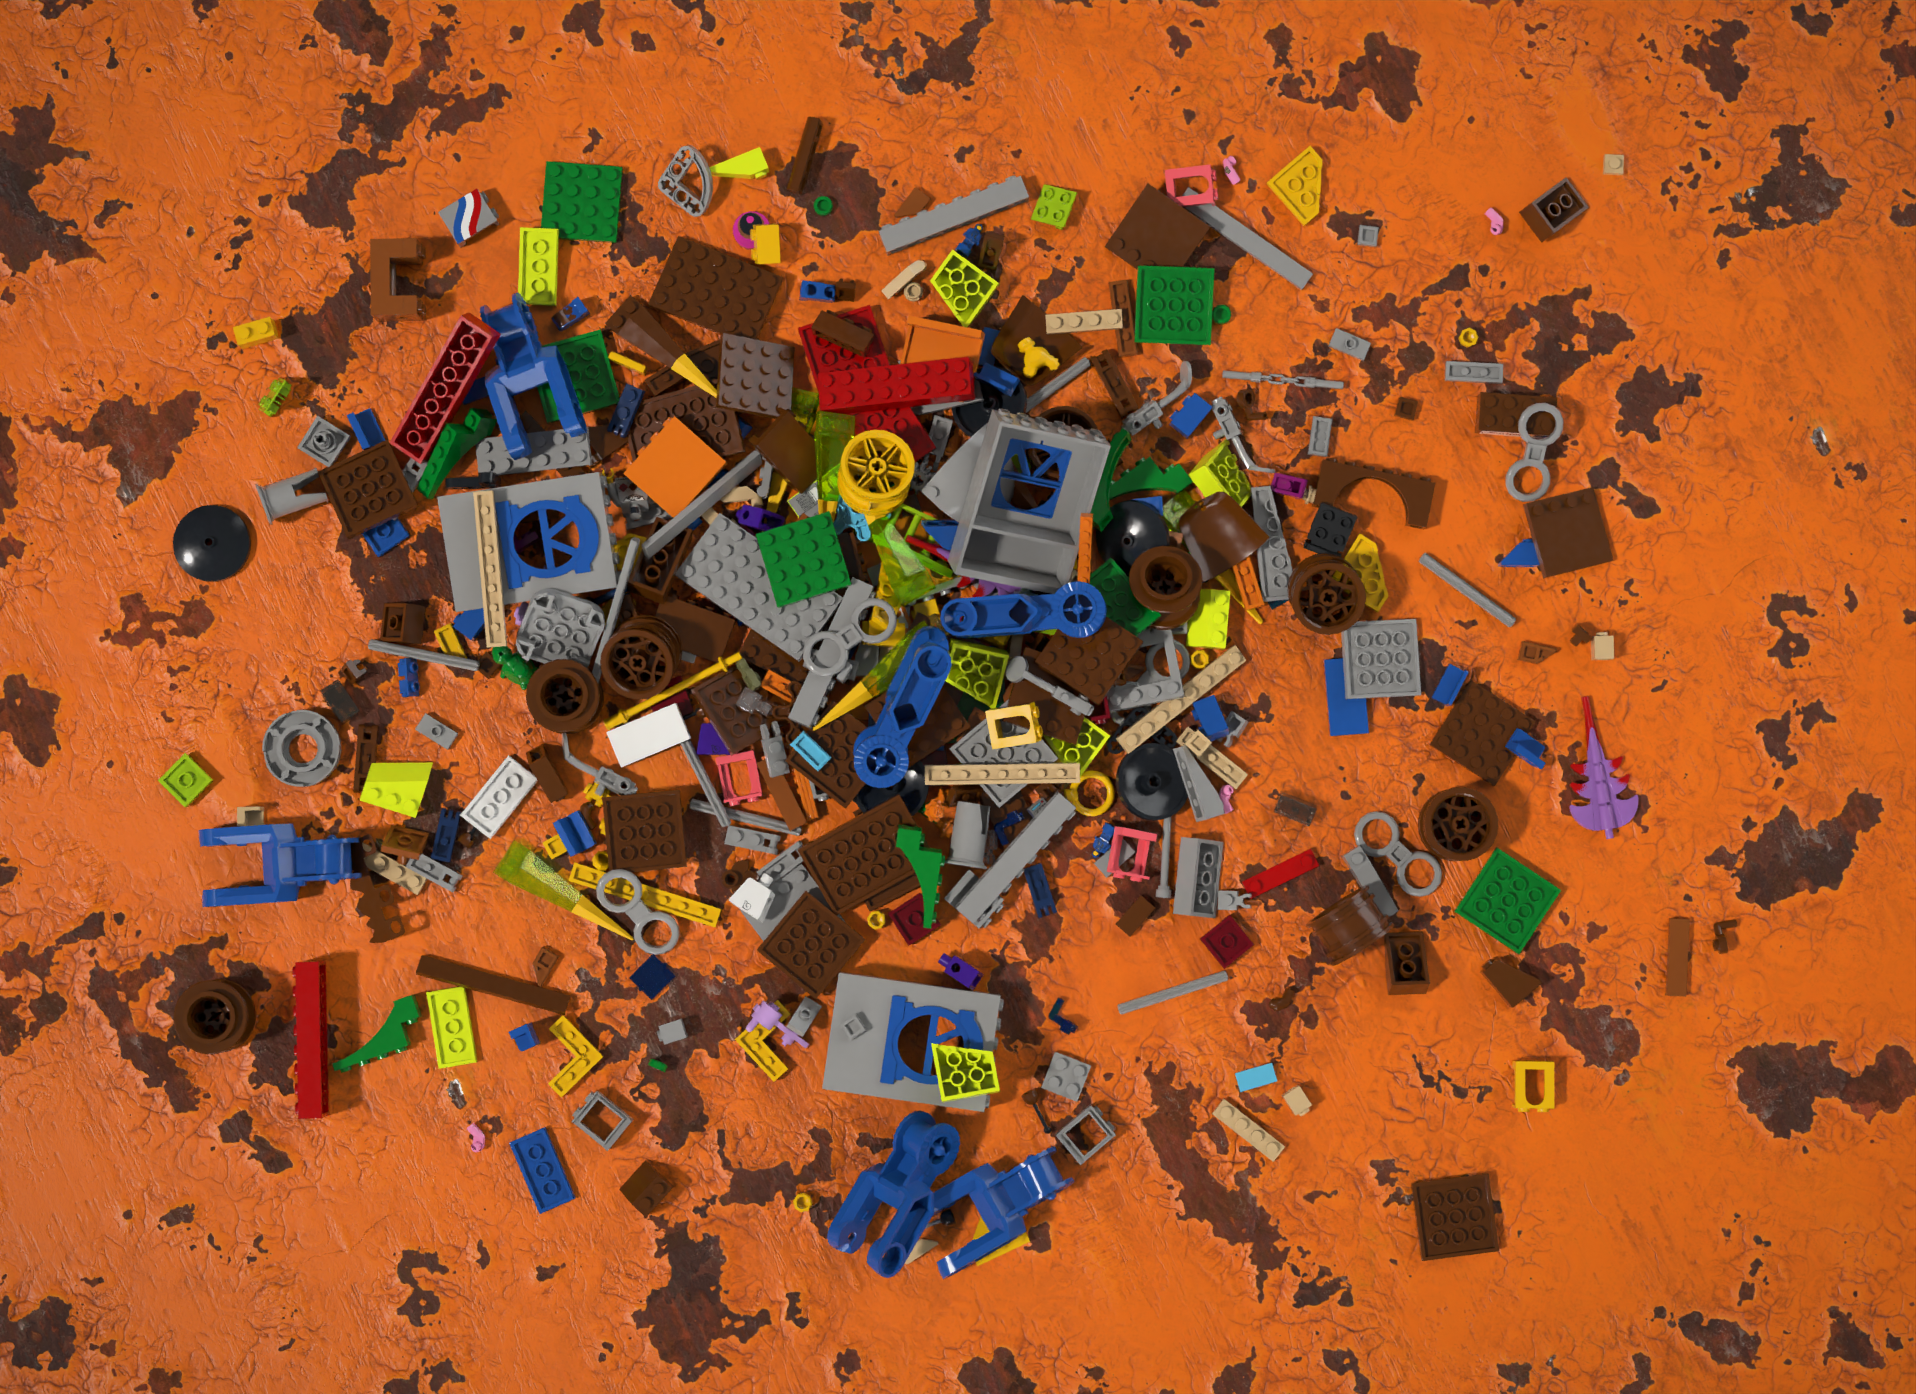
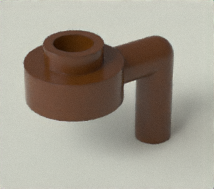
(1246, 400)
(1720, 942)

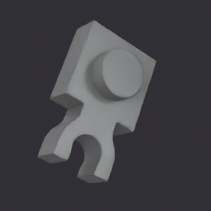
(1236, 725)
(1230, 900)

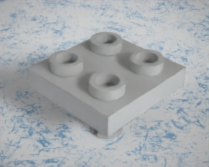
(324, 442)

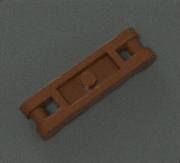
(1114, 383)
(365, 754)

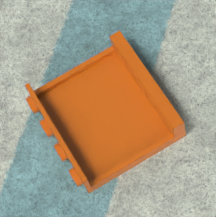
(938, 340)
(674, 467)

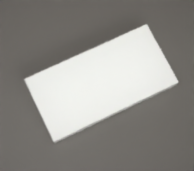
(648, 735)
(499, 797)

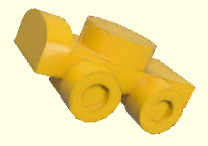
(590, 791)

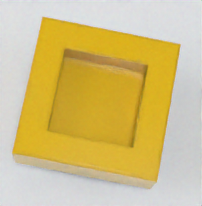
(554, 846)

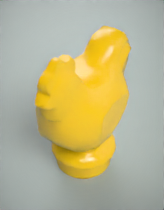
(1036, 358)

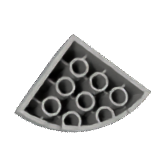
(951, 483)

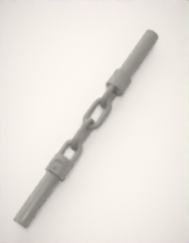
(1309, 382)

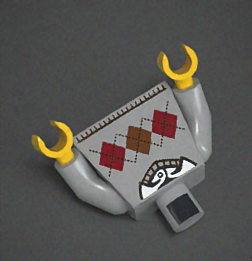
(628, 496)

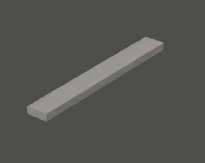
(1250, 242)
(701, 504)
(617, 602)

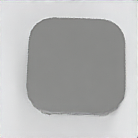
(559, 628)

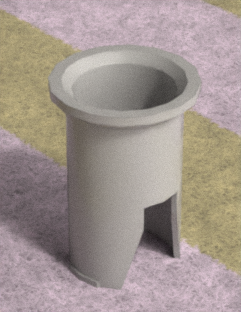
(279, 497)
(969, 835)

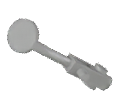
(1151, 410)
(1231, 430)
(1018, 670)
(604, 777)

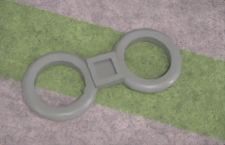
(1534, 452)
(849, 637)
(1151, 675)
(1398, 854)
(637, 911)

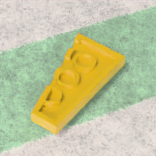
(887, 594)

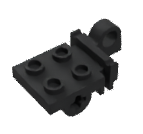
(1330, 530)

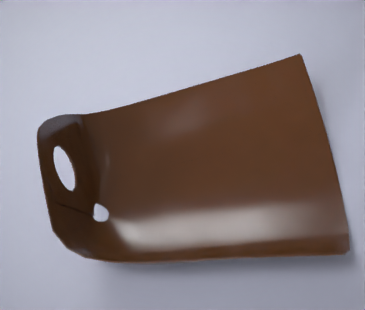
(1025, 322)
(1219, 534)

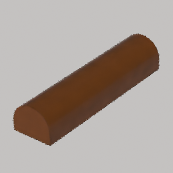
(804, 155)

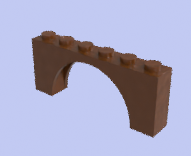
(1414, 493)

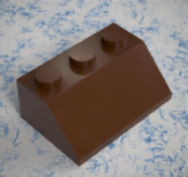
(843, 333)

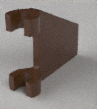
(604, 443)

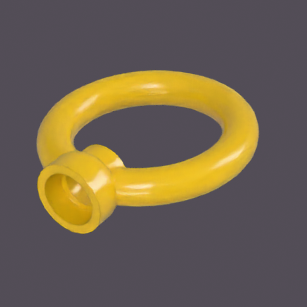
(1072, 794)

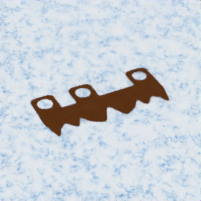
(371, 903)

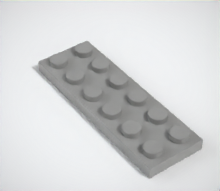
(549, 452)

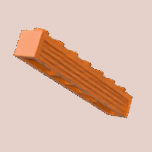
(1085, 546)
(804, 790)

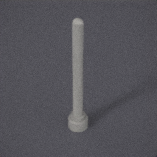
(1164, 890)

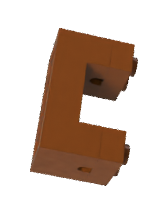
(383, 260)

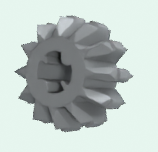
(926, 476)

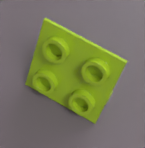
(1054, 206)
(266, 403)

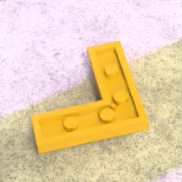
(757, 1049)
(585, 1053)

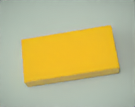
(627, 363)
(449, 641)

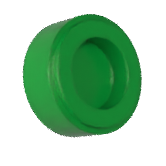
(823, 206)
(1221, 314)
(658, 1065)

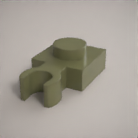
(750, 677)

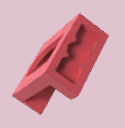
(1192, 200)
(756, 790)
(1138, 869)

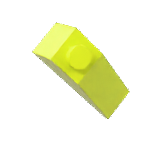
(745, 166)

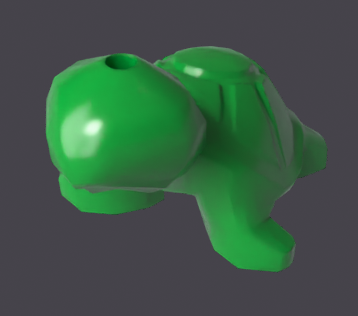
(514, 666)

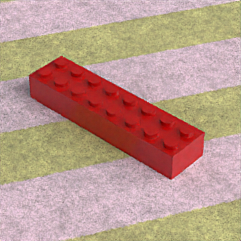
(896, 386)
(445, 387)
(311, 1039)

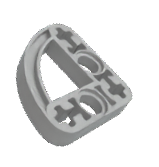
(675, 181)

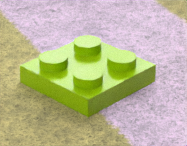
(185, 780)

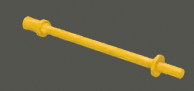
(624, 715)

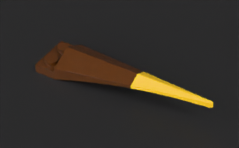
(640, 329)

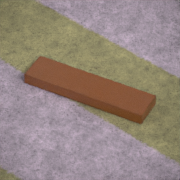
(1121, 300)
(783, 797)
(1677, 957)

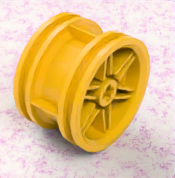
(892, 451)

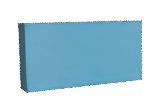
(810, 751)
(1255, 1077)

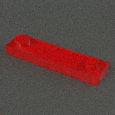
(1280, 873)

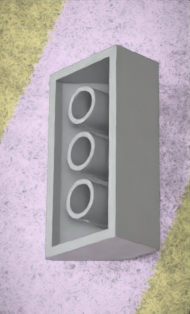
(1198, 877)

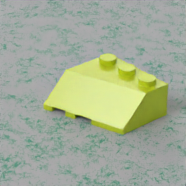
(963, 287)
(1219, 473)
(977, 670)
(1088, 745)
(396, 786)
(964, 1072)

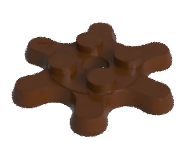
(782, 712)

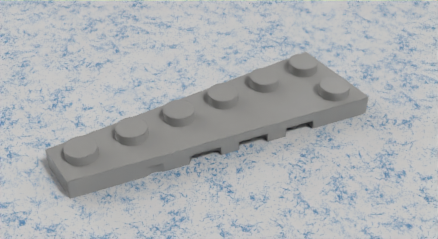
(1272, 556)

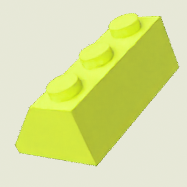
(1210, 621)

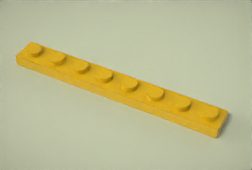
(650, 896)

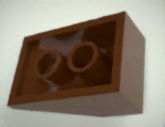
(1553, 209)
(1406, 963)

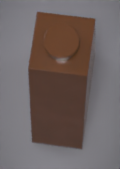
(546, 773)
(1508, 981)

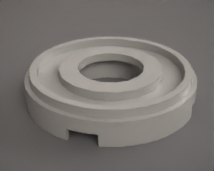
(277, 743)

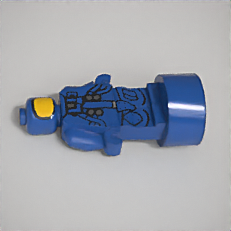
(972, 237)
(1101, 843)

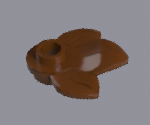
(740, 873)

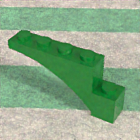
(452, 445)
(1148, 477)
(1101, 507)
(926, 865)
(389, 1038)

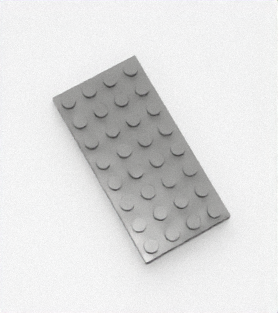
(732, 574)

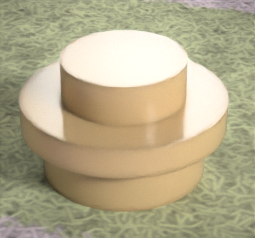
(913, 292)
(1309, 494)

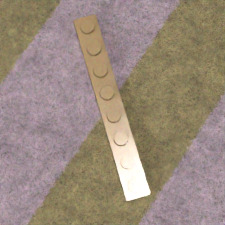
(490, 568)
(1170, 709)
(1002, 773)

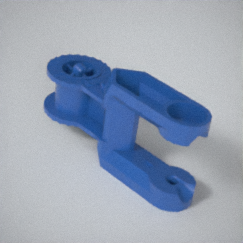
(521, 367)
(1074, 609)
(882, 748)
(286, 862)
(903, 1182)
(1001, 1203)

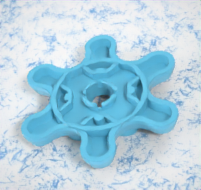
(848, 518)

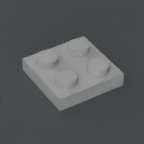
(1066, 1076)

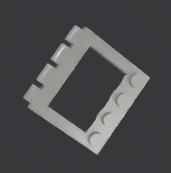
(1153, 692)

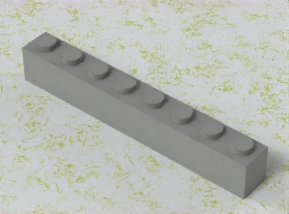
(953, 215)
(815, 688)
(1015, 857)

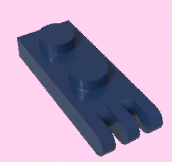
(626, 410)
(445, 836)
(1039, 889)

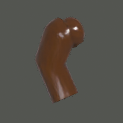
(585, 810)
(1283, 1002)

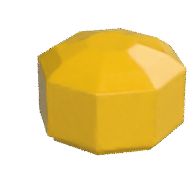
(1468, 337)
(1199, 659)
(600, 860)
(876, 920)
(802, 1202)

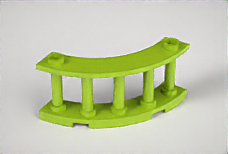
(924, 556)

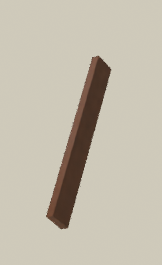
(493, 985)

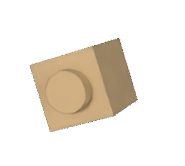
(1602, 646)
(1297, 1100)

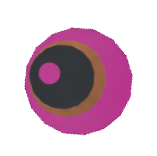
(744, 224)

